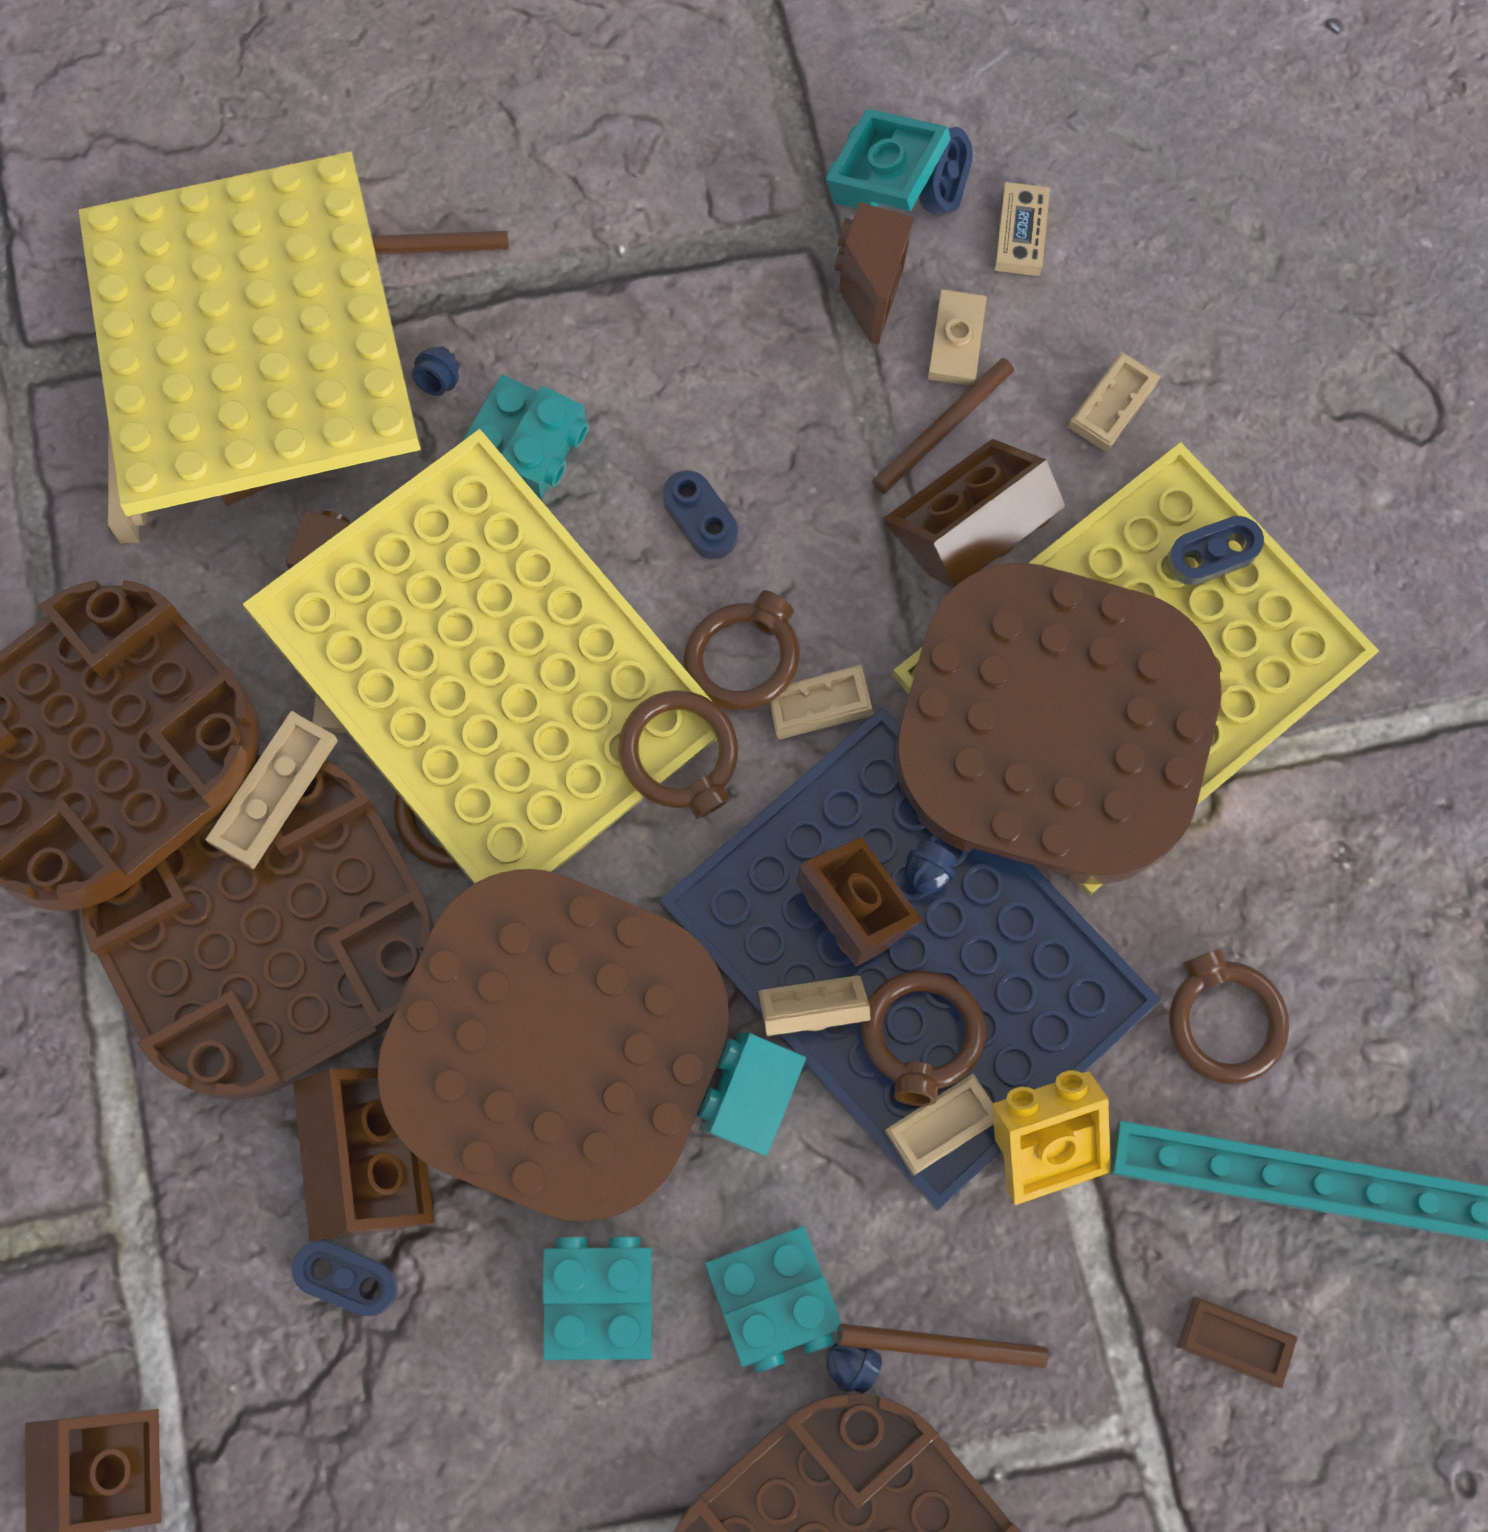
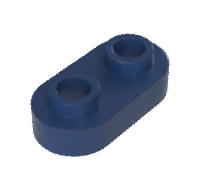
(949, 177)
(698, 512)
(1212, 552)
(346, 1278)

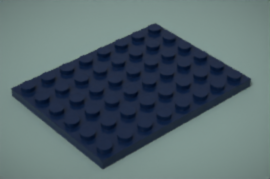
(1000, 929)

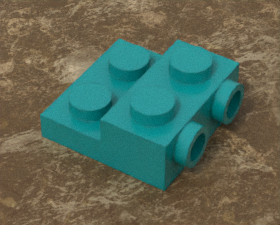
(886, 161)
(532, 430)
(774, 1299)
(597, 1300)

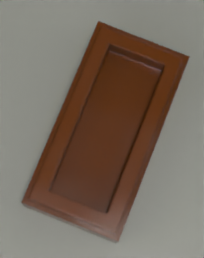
(1237, 1342)

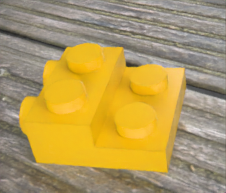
(1053, 1135)

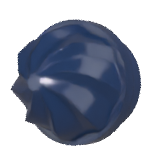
(436, 370)
(929, 867)
(853, 1367)

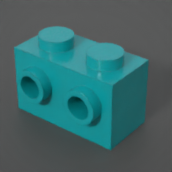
(750, 1092)

